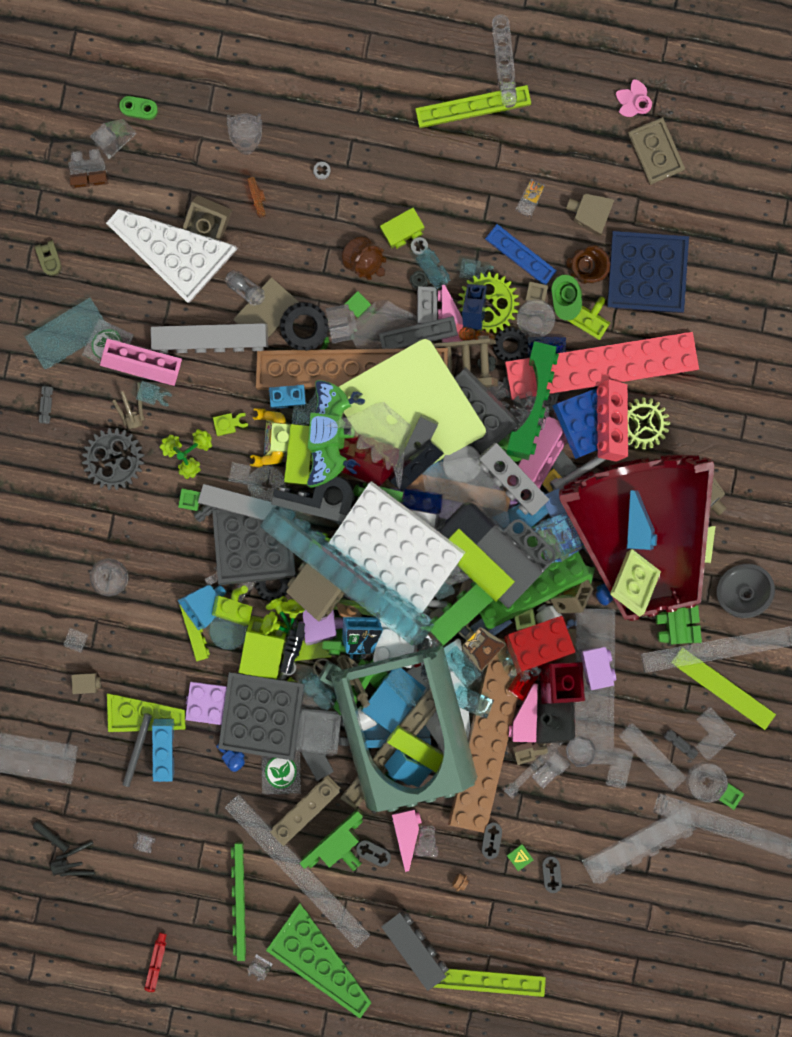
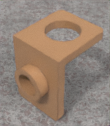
(348, 611)

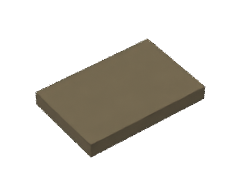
(656, 151)
(270, 310)

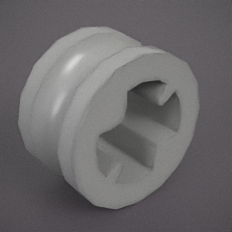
(322, 176)
(413, 247)

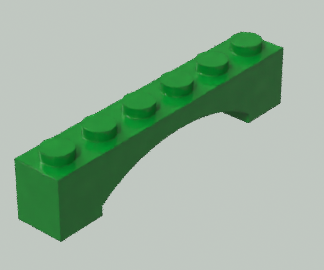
(522, 440)

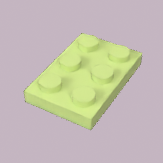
(635, 582)

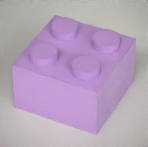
(597, 668)

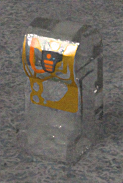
(530, 198)

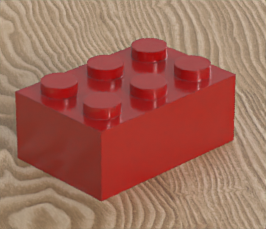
(539, 644)

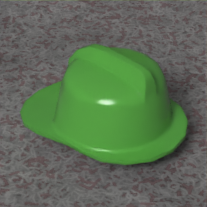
(566, 297)

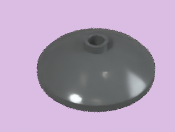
(743, 581)

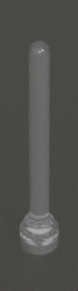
(512, 788)

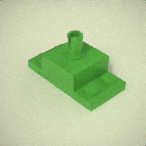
(337, 844)

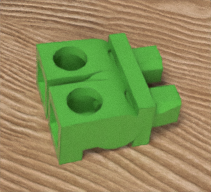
(676, 626)

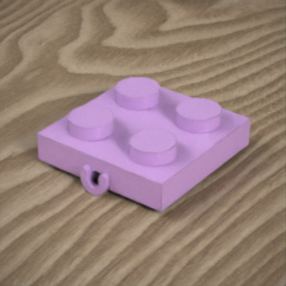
(205, 703)

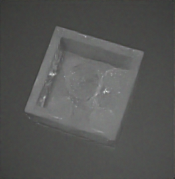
(318, 733)

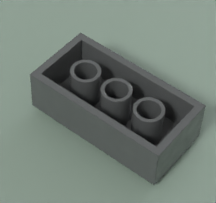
(415, 950)

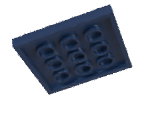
(648, 272)

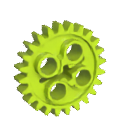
(501, 290)

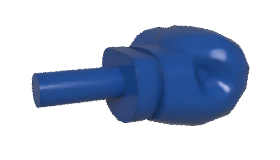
(603, 595)
(233, 759)

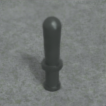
(45, 832)

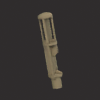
(362, 695)

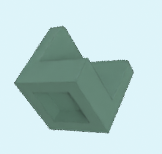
(325, 673)

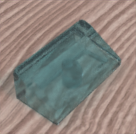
(473, 702)

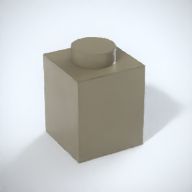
(85, 683)

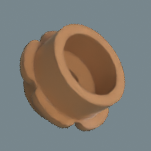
(460, 882)

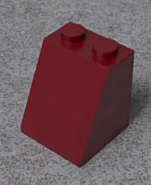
(562, 683)

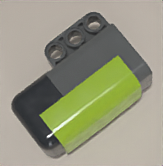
(495, 556)

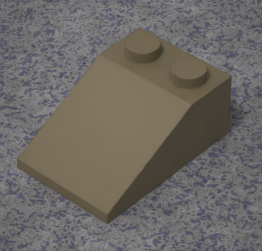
(207, 218)

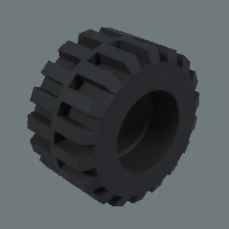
(319, 318)

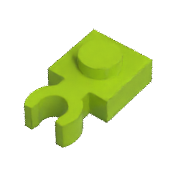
(226, 423)

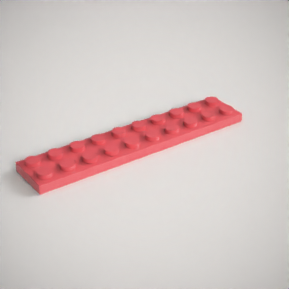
(612, 362)

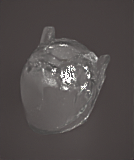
(245, 132)

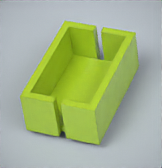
(298, 456)

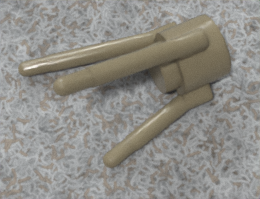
(131, 420)

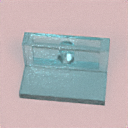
(404, 686)

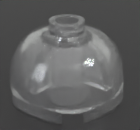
(117, 580)

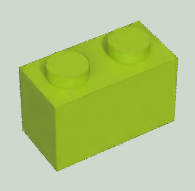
(402, 228)

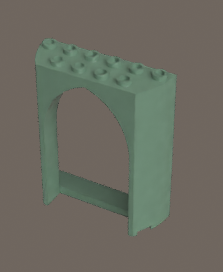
(457, 766)

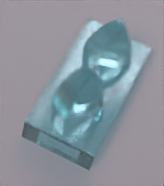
(461, 666)

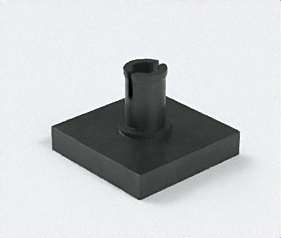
(555, 722)

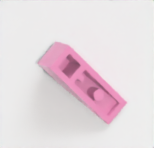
(525, 721)
(406, 829)

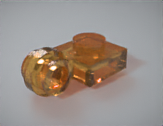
(469, 334)

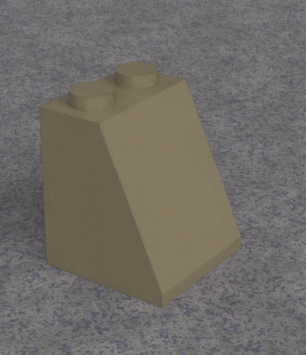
(314, 592)

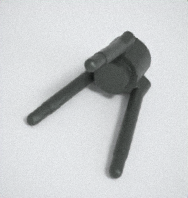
(62, 867)

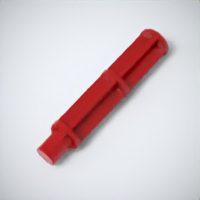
(155, 963)

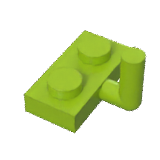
(590, 320)
(232, 609)

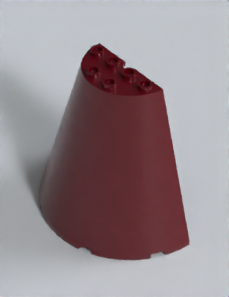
(678, 504)

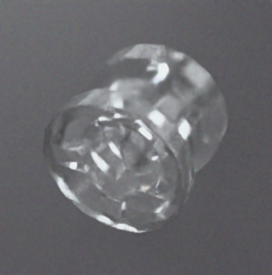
(144, 842)

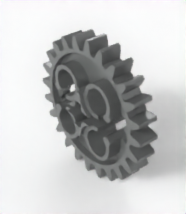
(107, 442)

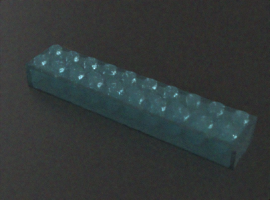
(347, 575)

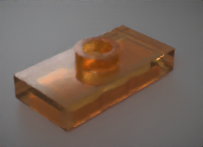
(258, 197)

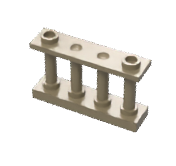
(483, 342)
(305, 810)

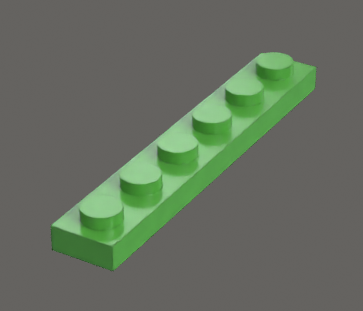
(239, 909)

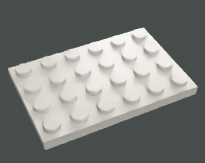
(397, 546)

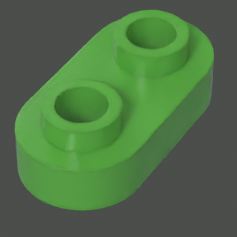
(138, 107)

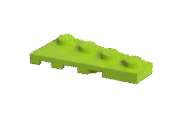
(127, 714)

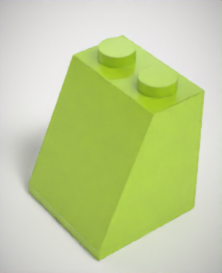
(262, 652)

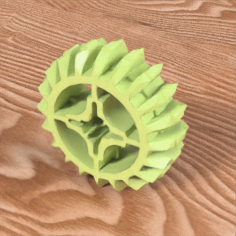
(651, 428)

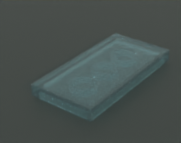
(64, 334)

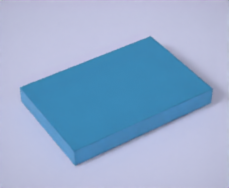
(387, 707)

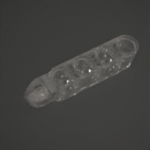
(507, 89)

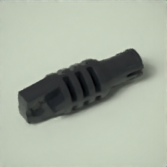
(292, 646)

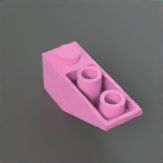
(448, 310)

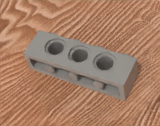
(536, 498)

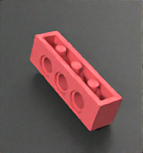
(612, 420)

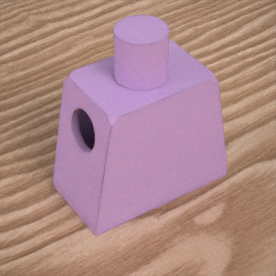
(323, 630)

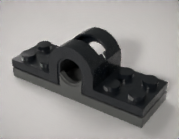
(317, 504)

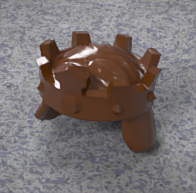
(363, 258)
(589, 264)

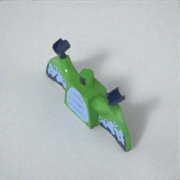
(326, 441)

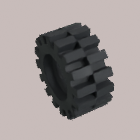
(510, 333)
(270, 596)

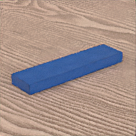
(520, 255)

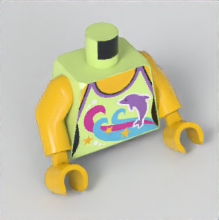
(276, 438)

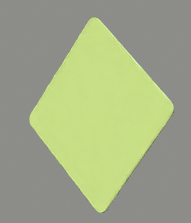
(417, 385)

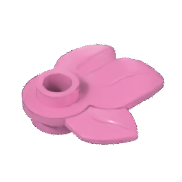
(631, 98)

